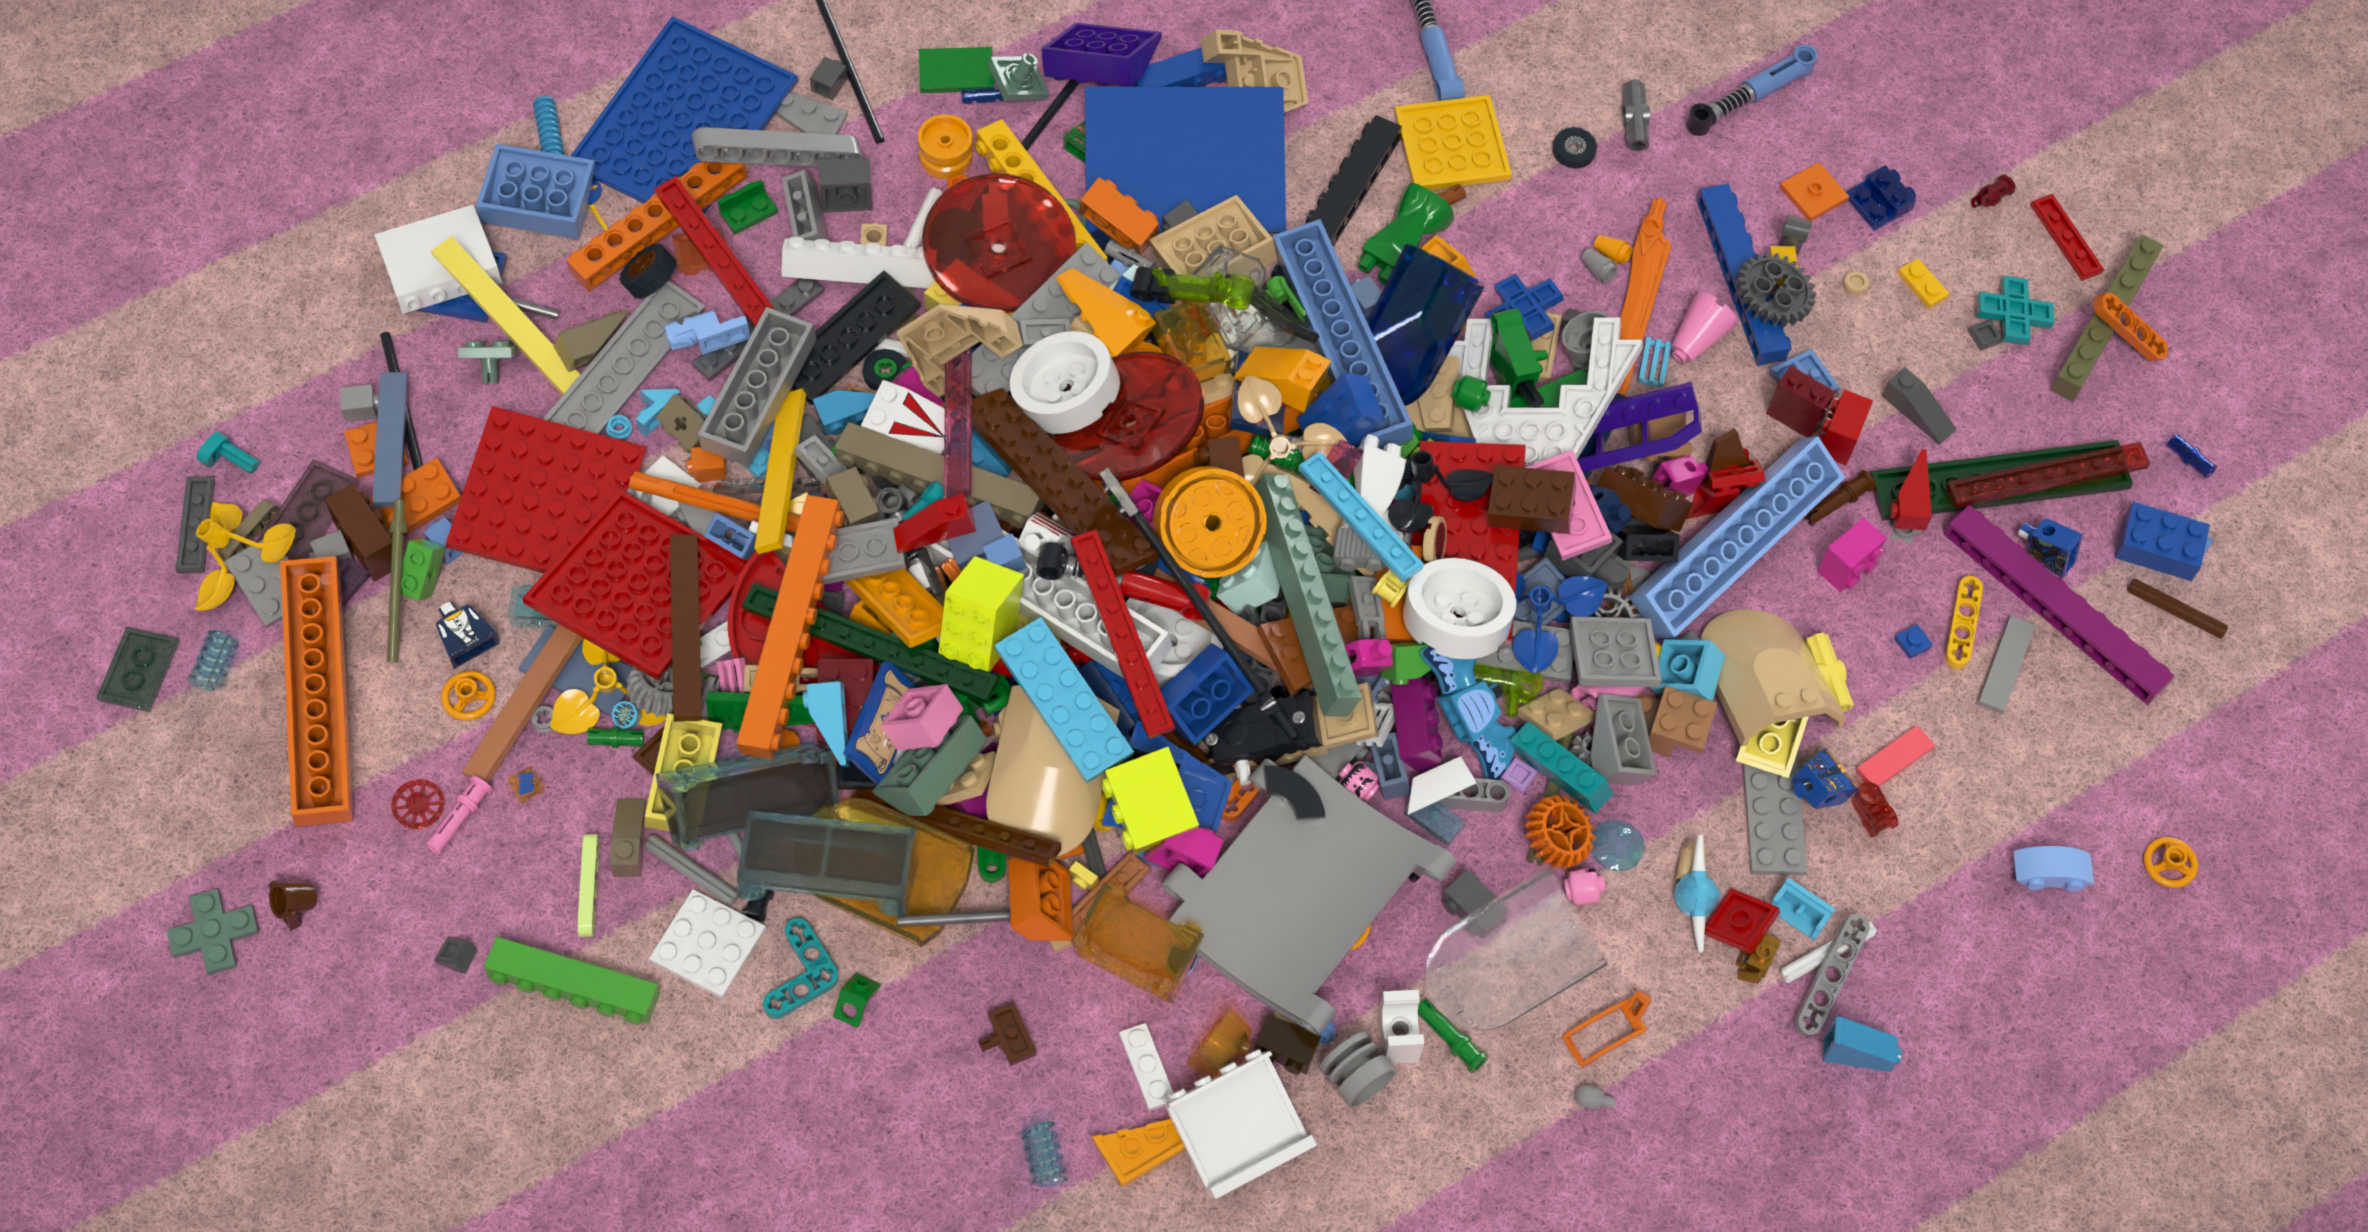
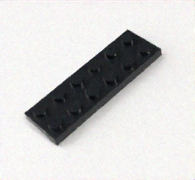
(854, 333)

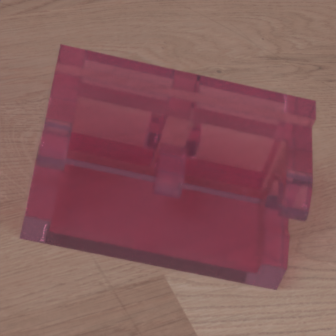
(1343, 458)

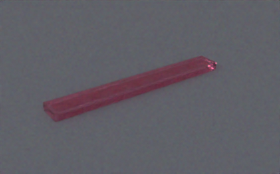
(958, 425)

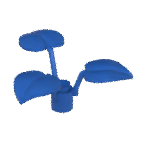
(1581, 598)

